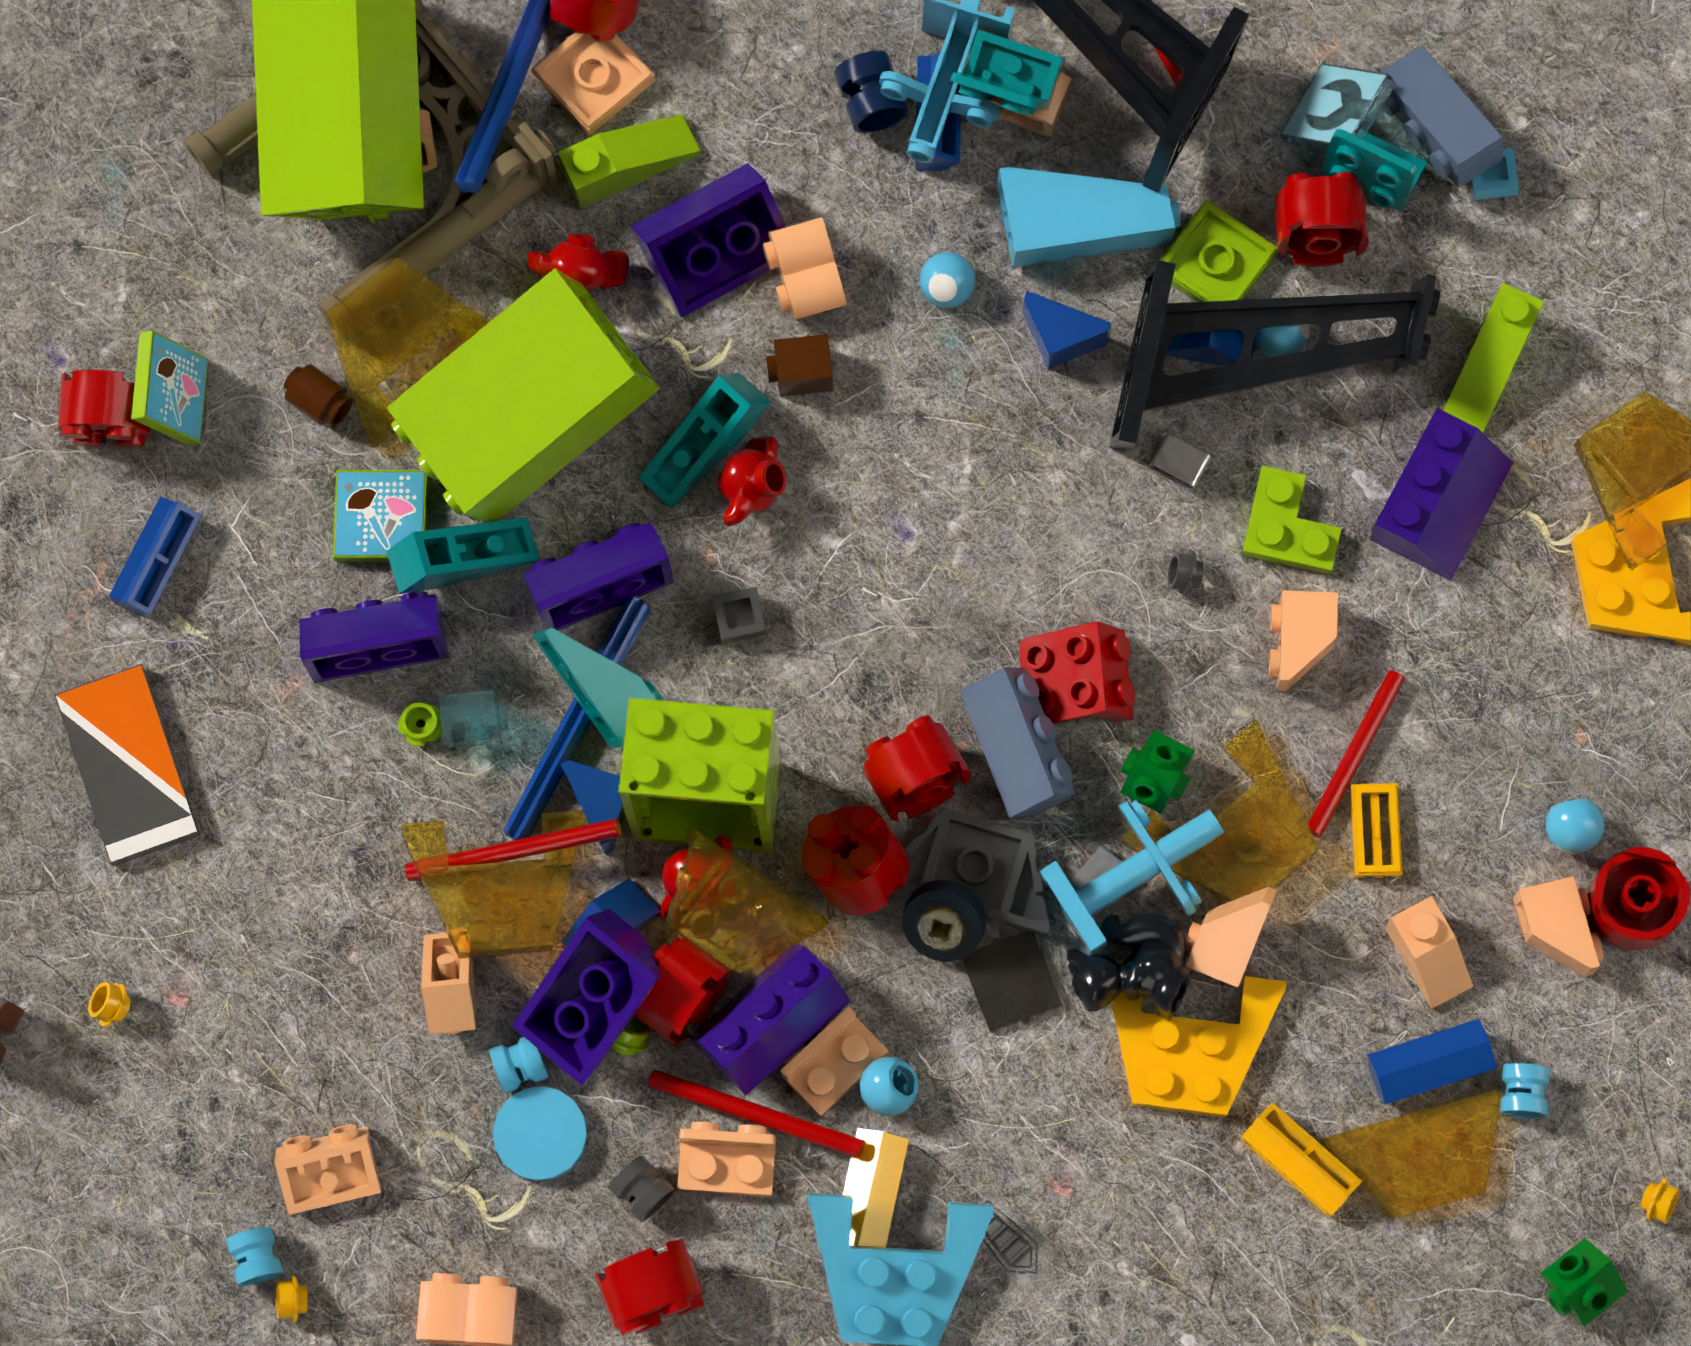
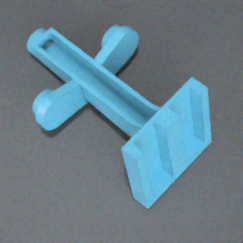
(959, 28)
(1127, 876)

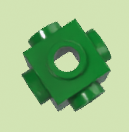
(1157, 771)
(1583, 1283)

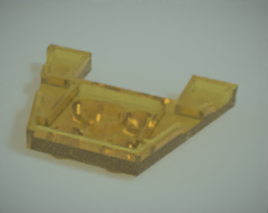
(387, 326)
(1629, 463)
(1262, 829)
(495, 905)

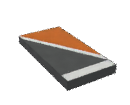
(127, 765)

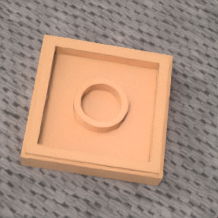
(592, 78)

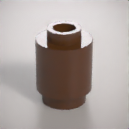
(317, 395)

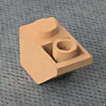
(1305, 633)
(1556, 924)

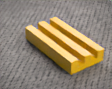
(1377, 868)

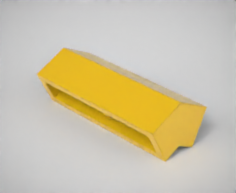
(1300, 1160)
(874, 1186)

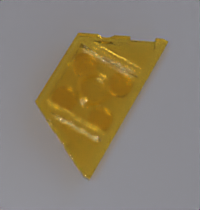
(735, 908)
(1424, 1155)

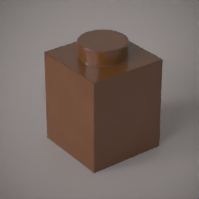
(801, 365)

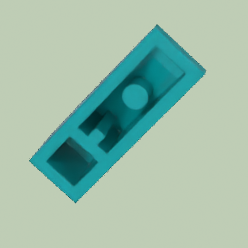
(705, 437)
(460, 554)
(596, 683)

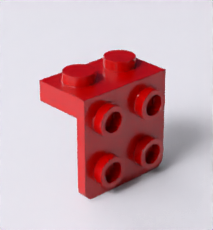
(1081, 672)

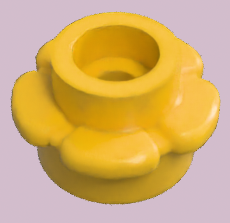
(109, 1003)
(1660, 1201)
(290, 1299)

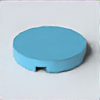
(540, 1134)

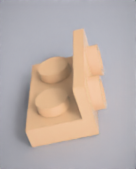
(832, 1061)
(726, 1161)
(326, 1169)

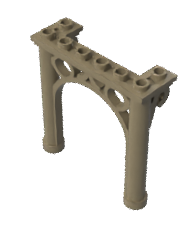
(515, 175)

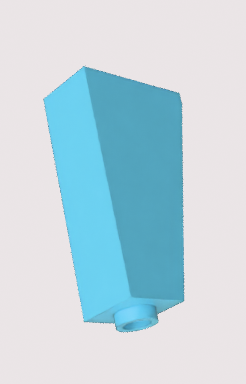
(1072, 215)

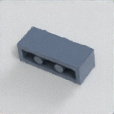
(1442, 118)
(1018, 742)

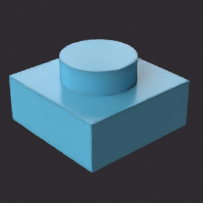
(1498, 180)

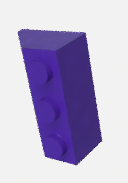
(710, 239)
(1442, 495)
(599, 576)
(372, 637)
(589, 994)
(771, 1018)

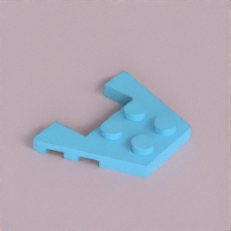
(893, 1291)

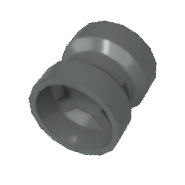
(639, 1186)

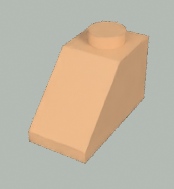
(1228, 936)
(1430, 952)
(447, 987)

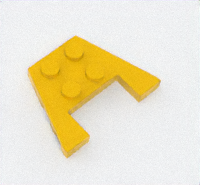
(1636, 600)
(1191, 1061)

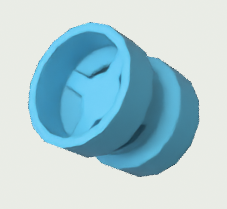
(518, 1064)
(1525, 1090)
(254, 1256)

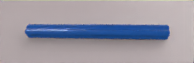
(503, 96)
(572, 728)

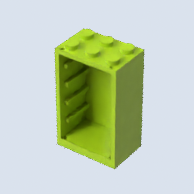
(337, 108)
(521, 398)
(700, 771)

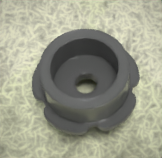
(1185, 572)

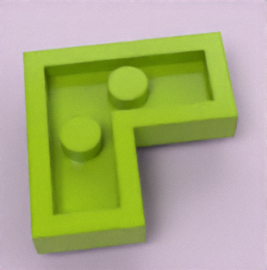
(1278, 534)

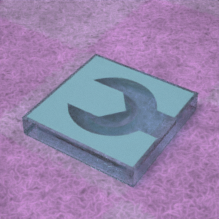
(1337, 100)

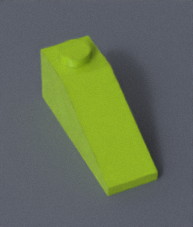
(625, 157)
(1493, 356)

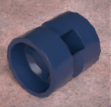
(860, 85)

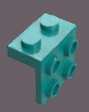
(1010, 71)
(1381, 168)

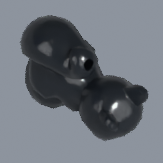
(1150, 971)

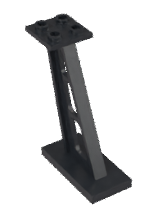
(1202, 68)
(1157, 322)

